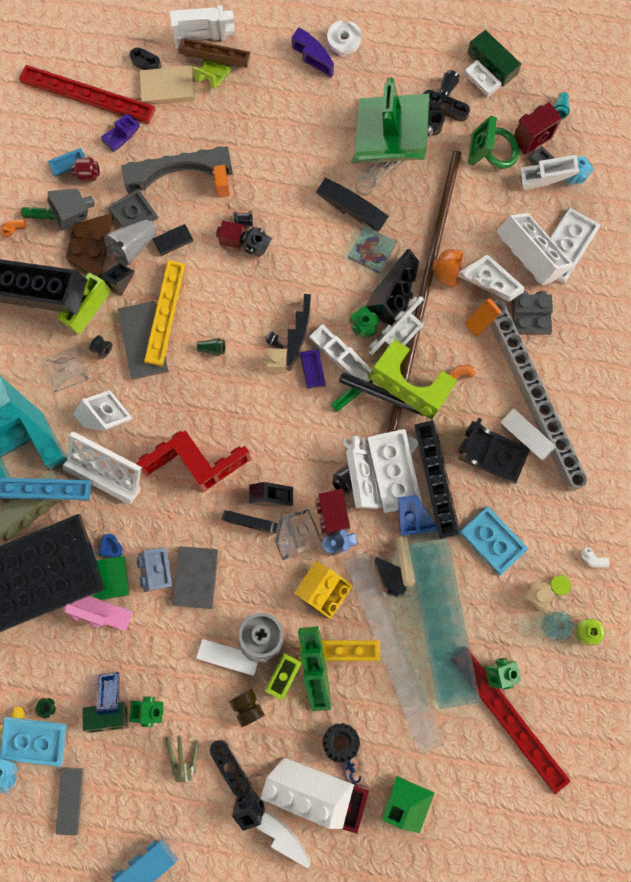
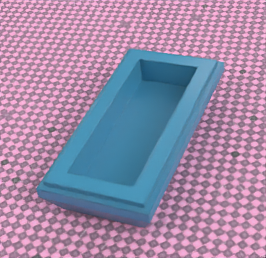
(64, 162)

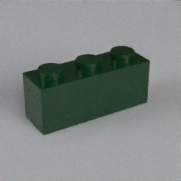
(494, 57)

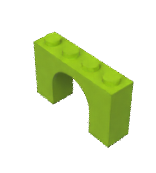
(423, 399)

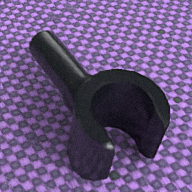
(272, 340)

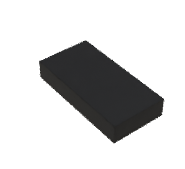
(172, 240)

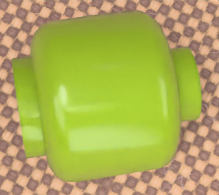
(589, 626)

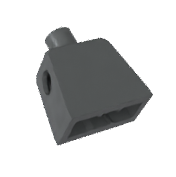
(69, 206)

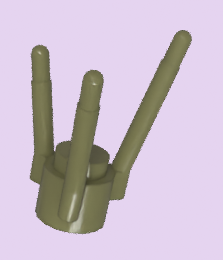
(182, 770)

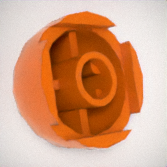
(448, 266)

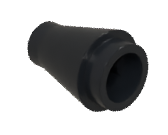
(449, 82)

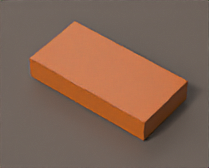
(483, 317)

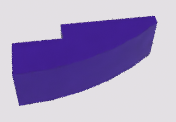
(313, 52)

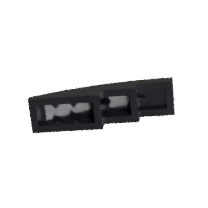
(351, 203)
(297, 336)

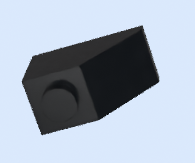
(270, 494)
(391, 577)

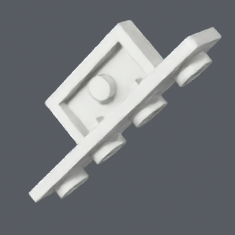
(403, 329)

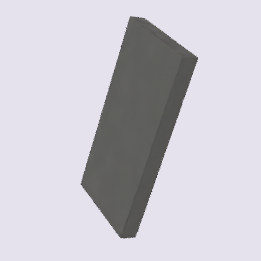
(136, 328)

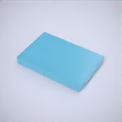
(493, 540)
(33, 741)

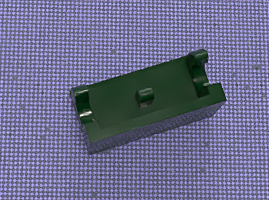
(105, 722)

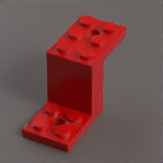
(184, 446)

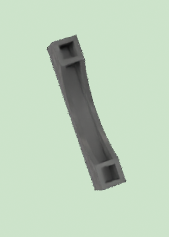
(144, 173)

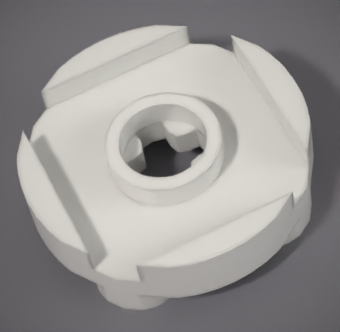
(346, 46)

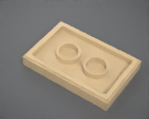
(167, 85)

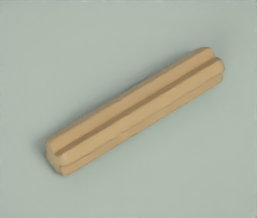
(405, 562)

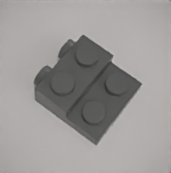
(533, 313)

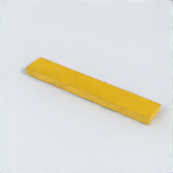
(164, 313)

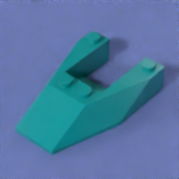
(25, 423)

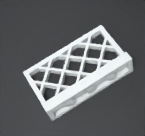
(122, 487)

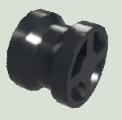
(100, 346)

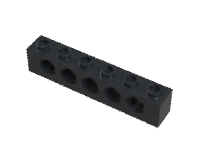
(437, 480)

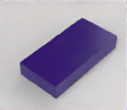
(312, 369)

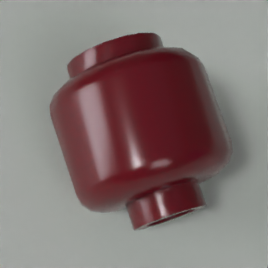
(86, 169)

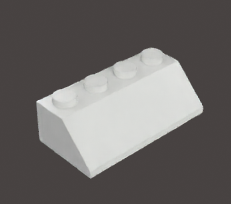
(534, 248)
(308, 793)

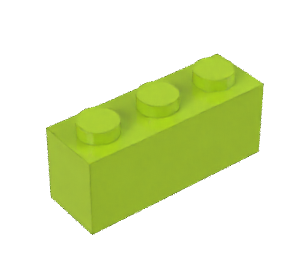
(93, 297)

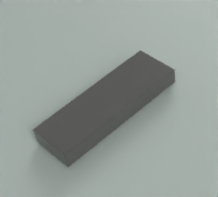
(69, 801)

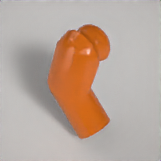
(11, 226)
(467, 370)

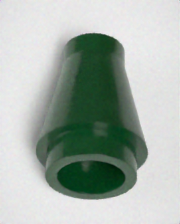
(213, 346)

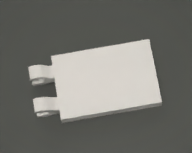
(362, 474)

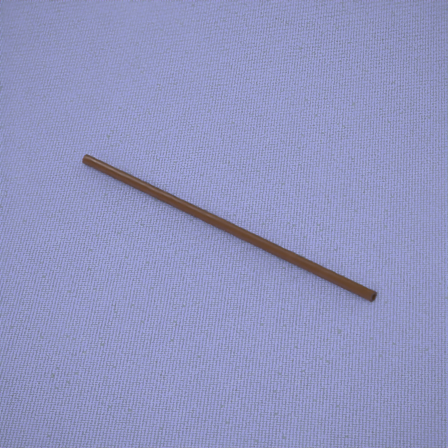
(427, 279)

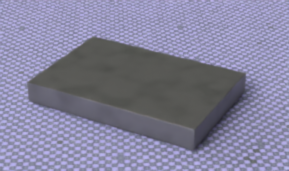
(195, 577)

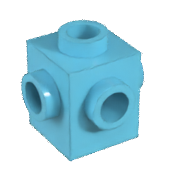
(585, 170)
(7, 776)

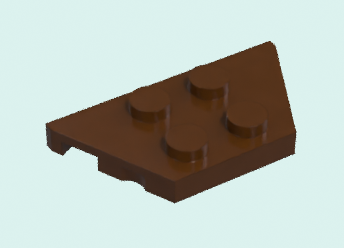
(87, 244)

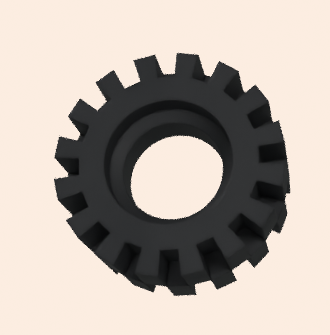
(350, 733)

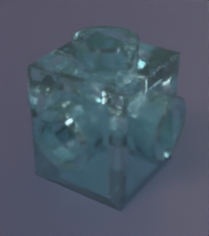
(551, 628)

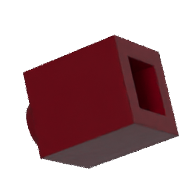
(230, 234)

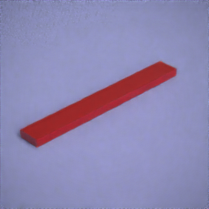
(87, 94)
(519, 731)

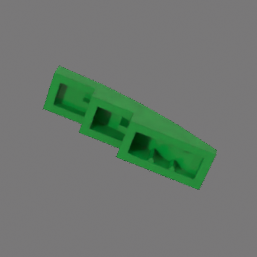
(315, 669)

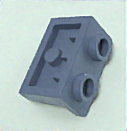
(154, 569)

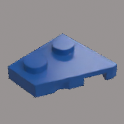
(414, 516)

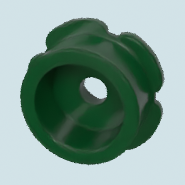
(40, 707)

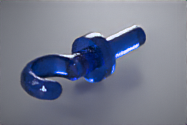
(350, 767)

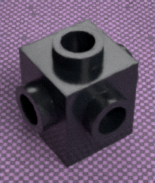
(255, 241)
(248, 810)

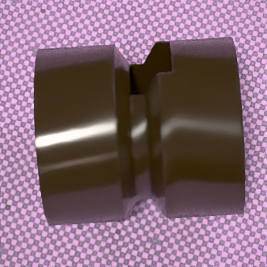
(246, 707)

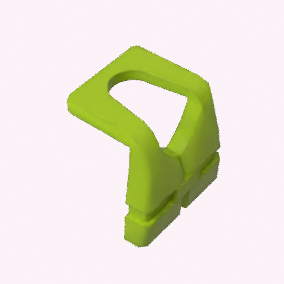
(213, 71)

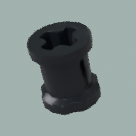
(244, 218)

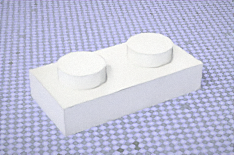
(482, 78)

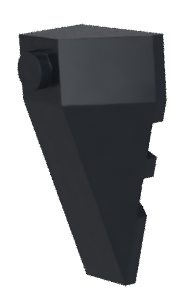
(395, 289)

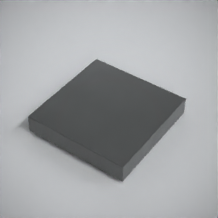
(132, 209)

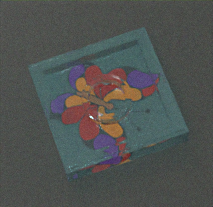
(372, 250)

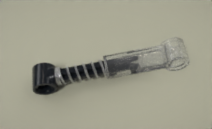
(380, 170)

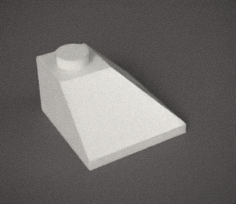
(101, 412)

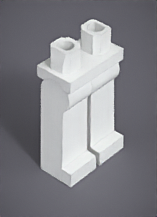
(202, 24)

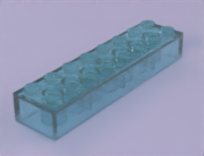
(444, 624)

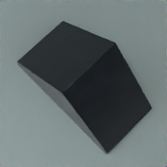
(118, 278)

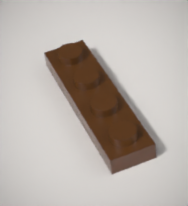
(214, 52)

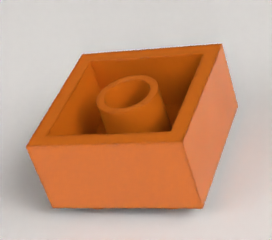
(220, 181)

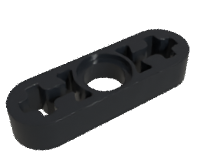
(452, 102)
(249, 521)
(216, 757)

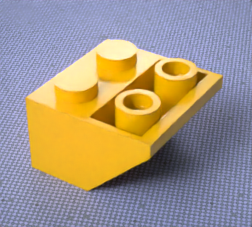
(323, 589)

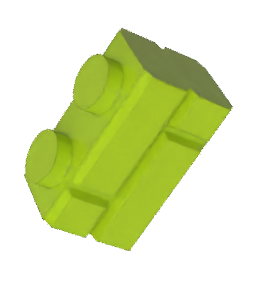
(283, 676)

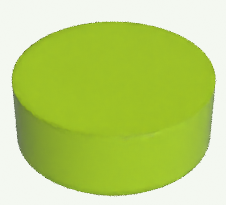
(560, 585)

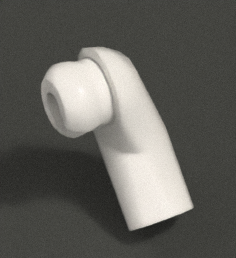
(592, 561)

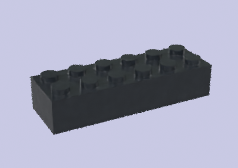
(41, 286)

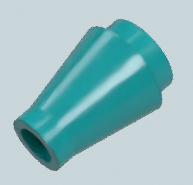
(562, 105)

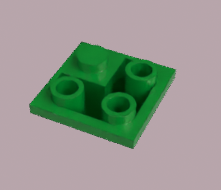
(407, 805)

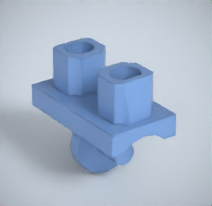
(338, 542)

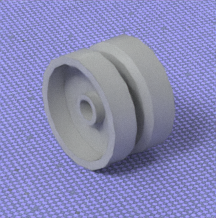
(260, 625)

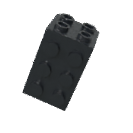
(492, 452)

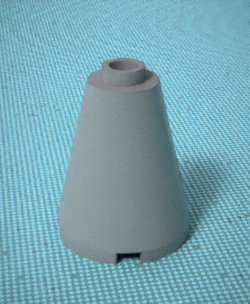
(130, 240)

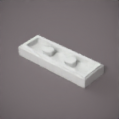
(225, 657)

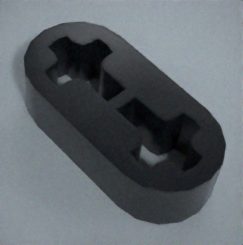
(146, 58)

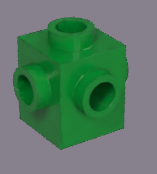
(364, 322)
(503, 674)
(146, 711)

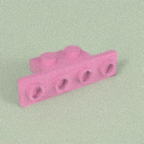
(99, 613)

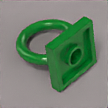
(483, 141)

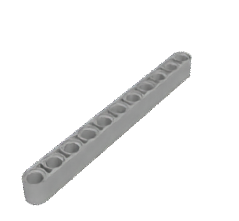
(533, 403)

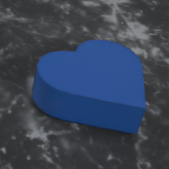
(110, 547)

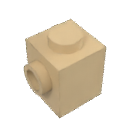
(276, 361)
(539, 595)

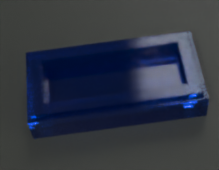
(108, 693)

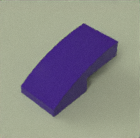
(123, 131)

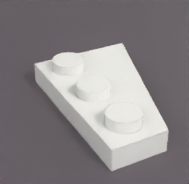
(493, 278)

